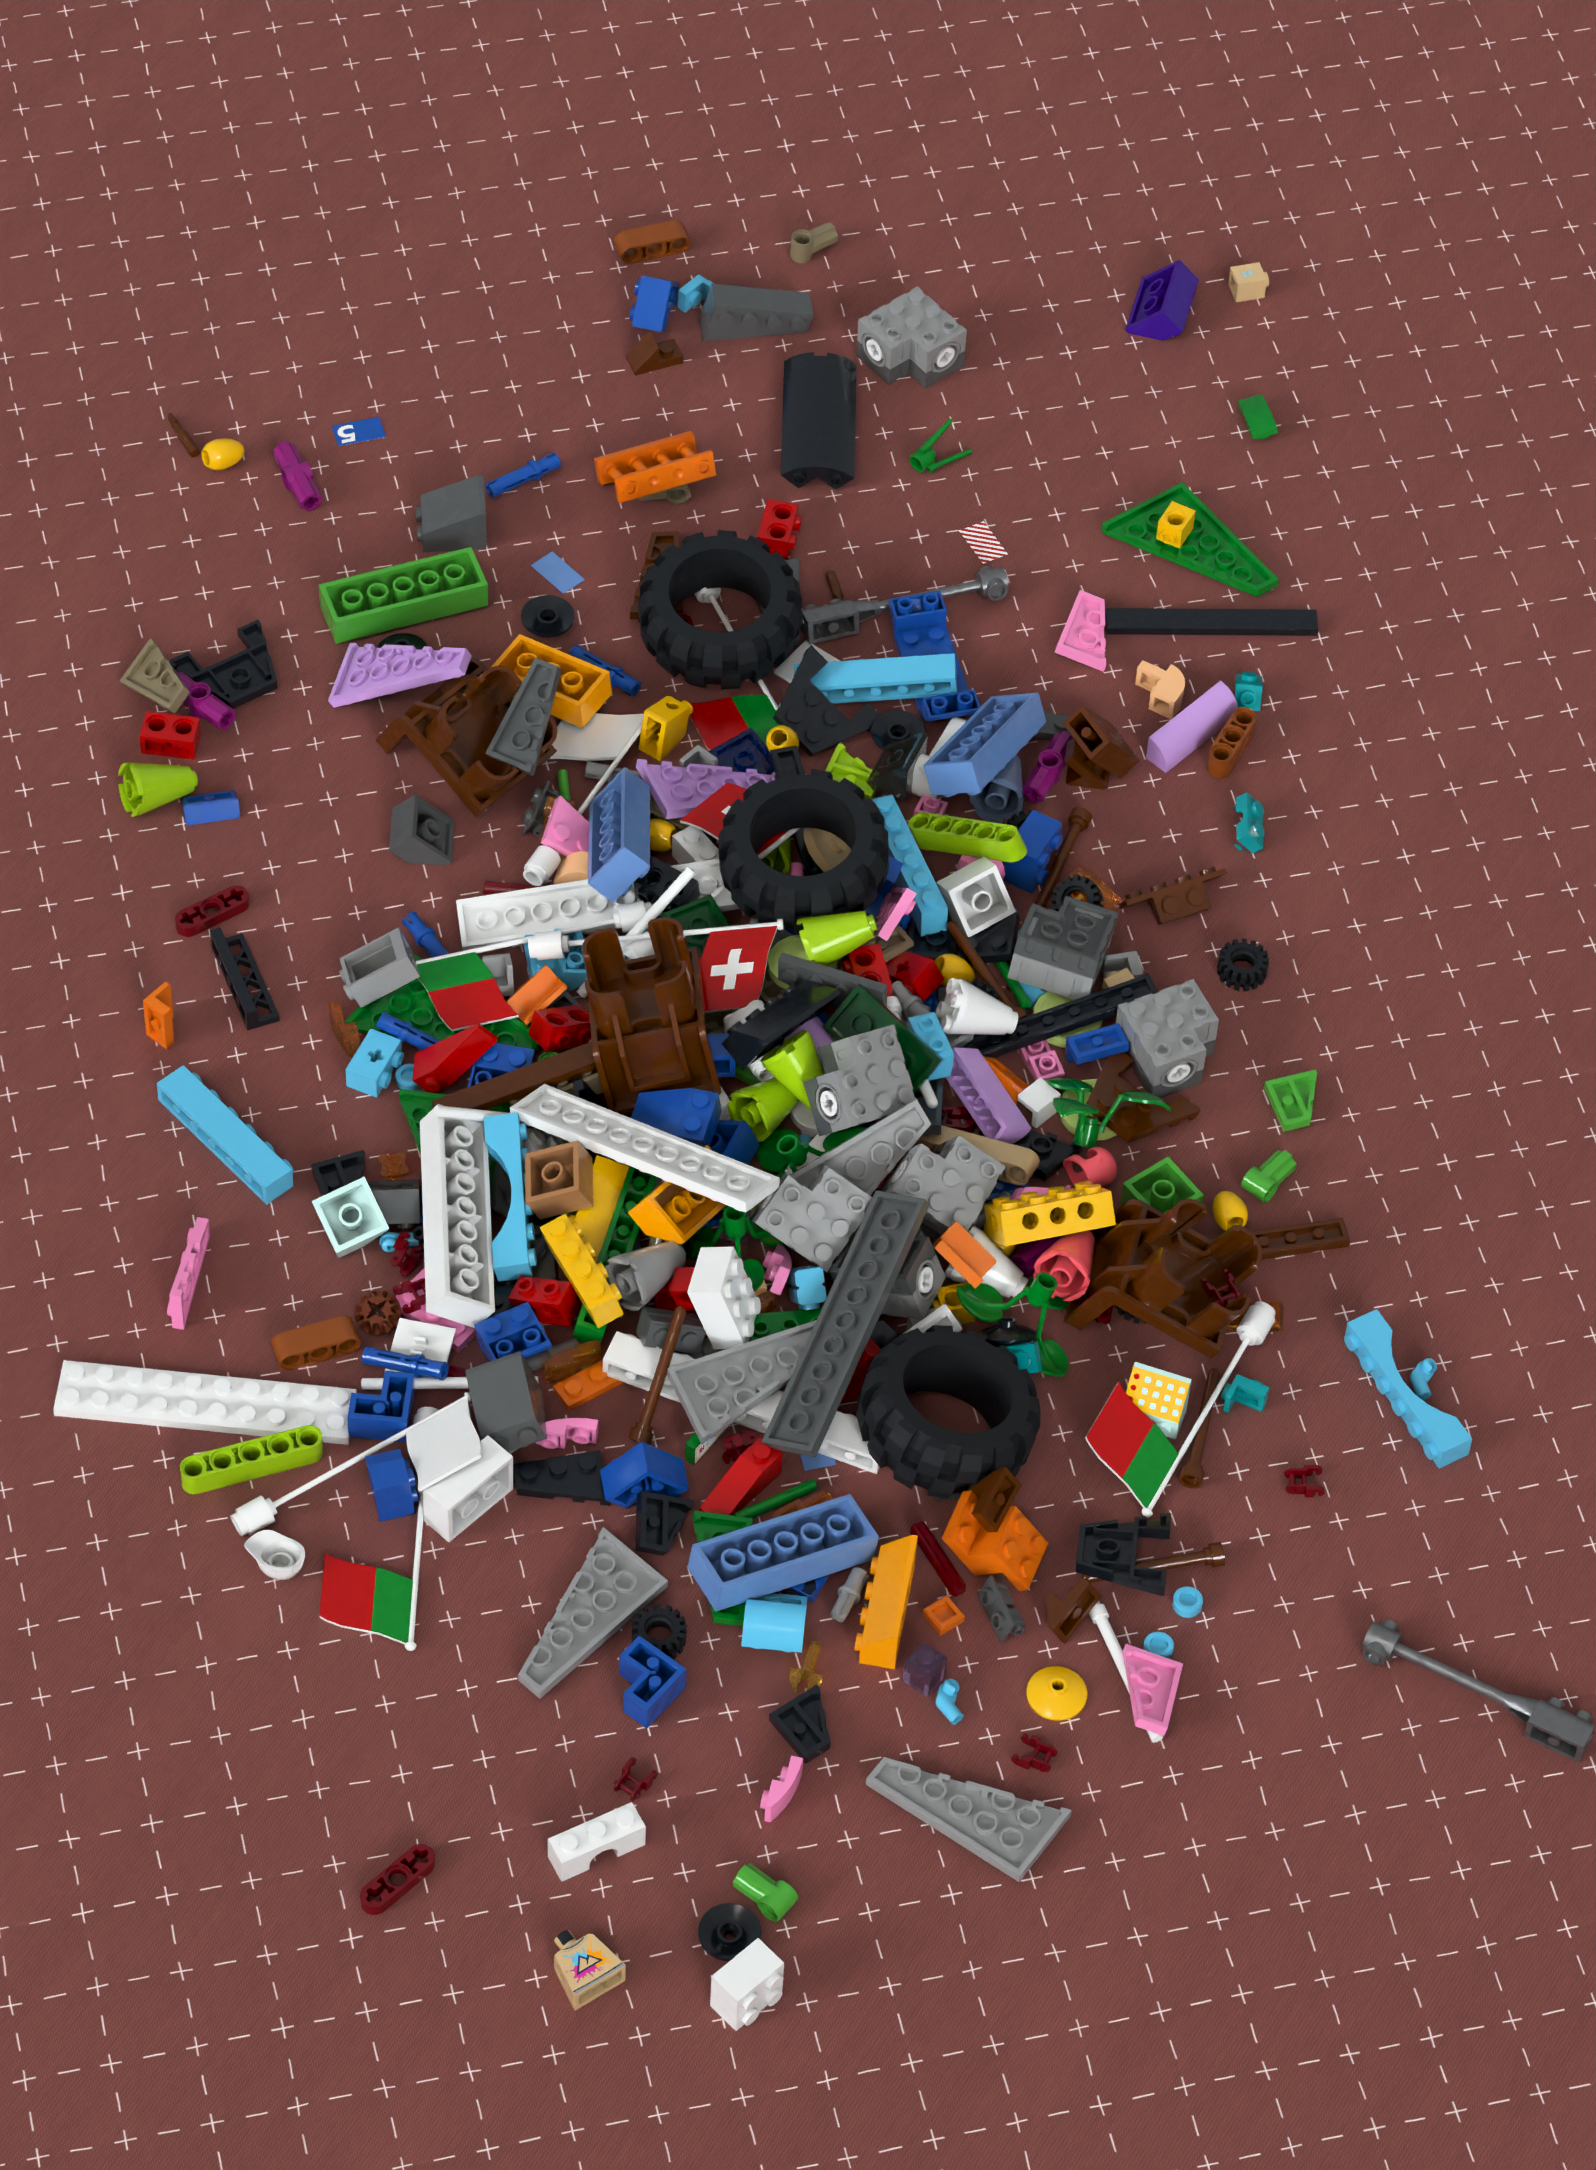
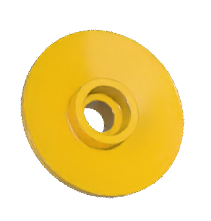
(1053, 1703)

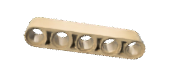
(1019, 1161)

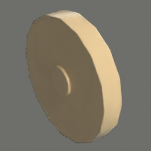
(825, 848)

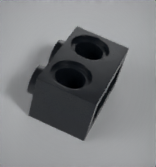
(664, 876)

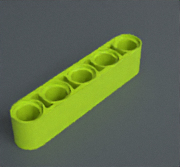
(967, 837)
(239, 1466)

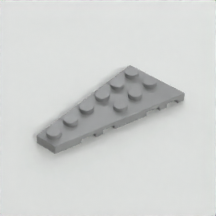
(872, 1152)
(735, 1380)
(595, 1606)
(978, 1817)

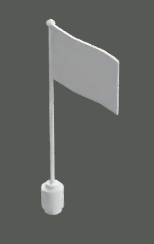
(600, 739)
(435, 1445)

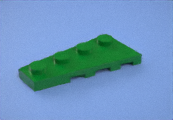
(711, 1525)

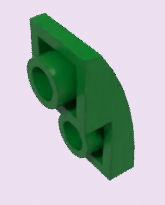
(1257, 417)

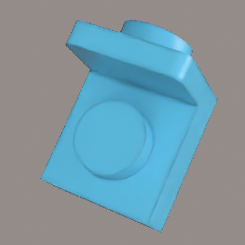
(693, 293)

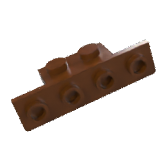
(1177, 900)

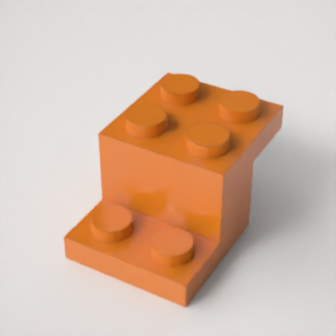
(1011, 1550)

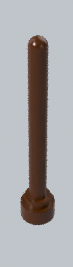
(1078, 821)
(981, 967)
(643, 1430)
(1193, 1473)
(1211, 1555)

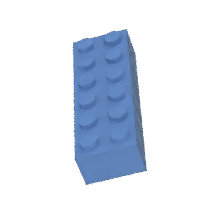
(984, 744)
(619, 835)
(782, 1552)

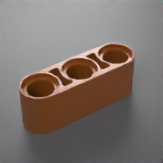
(652, 241)
(1231, 742)
(315, 1343)

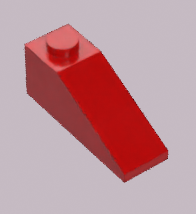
(450, 1058)
(745, 1479)

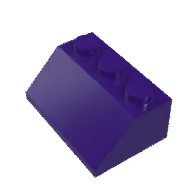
(1163, 302)

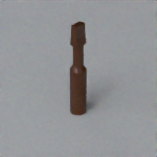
(184, 437)
(834, 585)

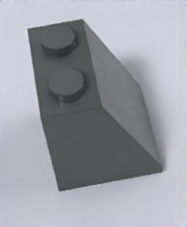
(453, 517)
(507, 1402)

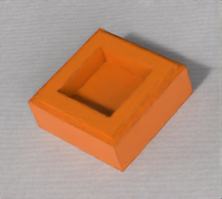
(943, 1615)

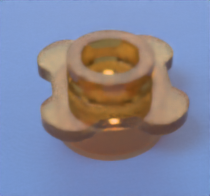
(396, 1171)

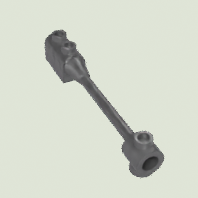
(843, 617)
(1546, 1721)

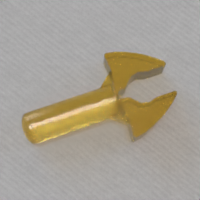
(807, 1669)

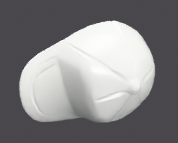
(276, 1554)

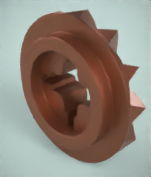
(377, 1324)

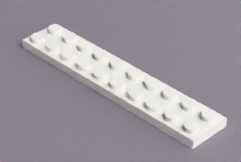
(560, 906)
(646, 1148)
(200, 1401)

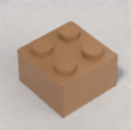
(558, 1180)

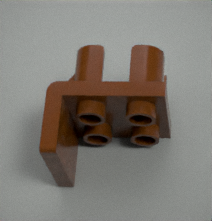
(457, 728)
(647, 1016)
(1155, 1271)

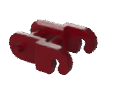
(400, 1252)
(412, 1287)
(1212, 1291)
(740, 1443)
(1303, 1488)
(1035, 1742)
(643, 1784)

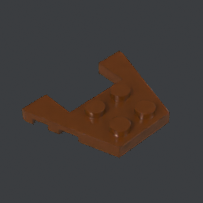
(1131, 1118)

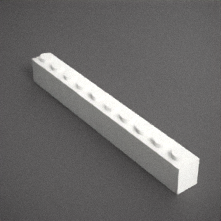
(637, 1364)

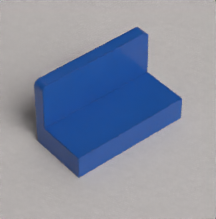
(1096, 1044)

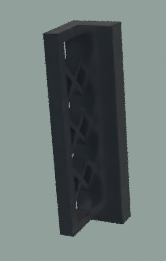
(238, 983)

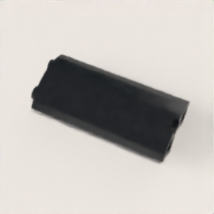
(818, 419)

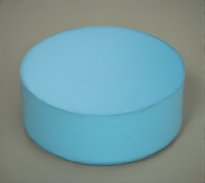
(404, 1078)
(1187, 1602)
(1159, 1644)

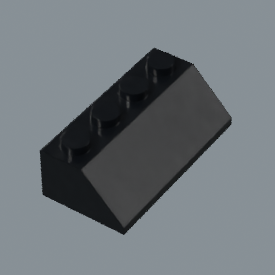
(777, 1021)

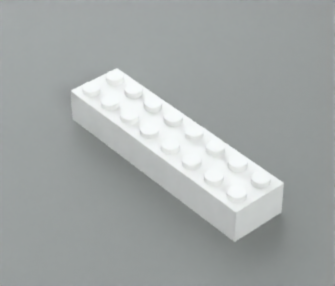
(456, 1219)

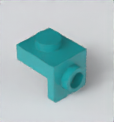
(1248, 690)
(1245, 1391)

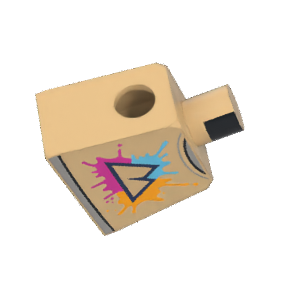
(586, 1968)

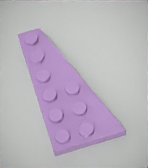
(393, 668)
(684, 788)

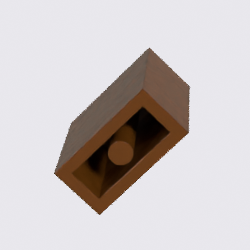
(1100, 741)

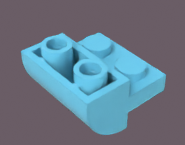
(569, 969)
(775, 1622)

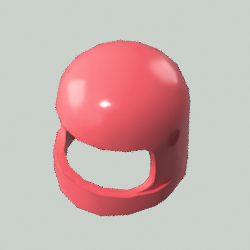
(1098, 1167)

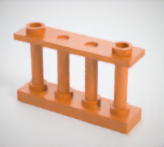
(655, 466)

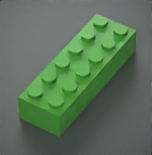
(403, 595)

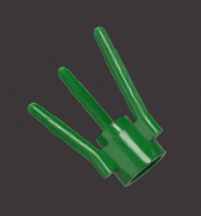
(925, 456)

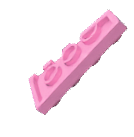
(895, 905)
(188, 1273)

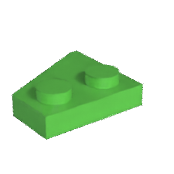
(1292, 1099)

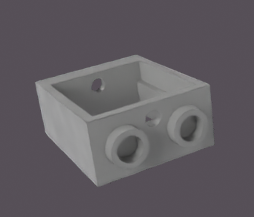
(373, 956)

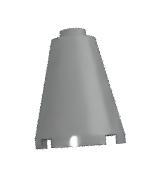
(644, 1272)

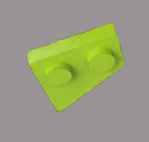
(854, 770)

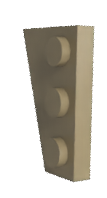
(156, 678)

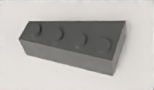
(753, 312)

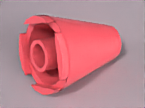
(1069, 1263)

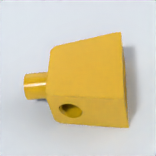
(664, 726)

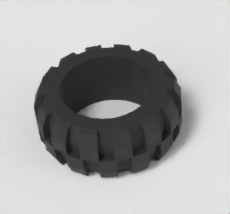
(719, 563)
(795, 803)
(962, 1368)

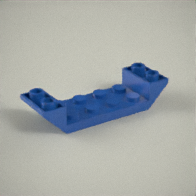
(922, 630)

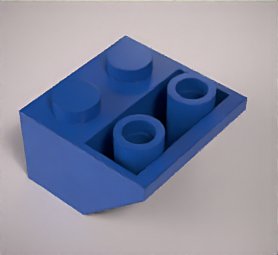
(500, 1060)
(510, 1333)

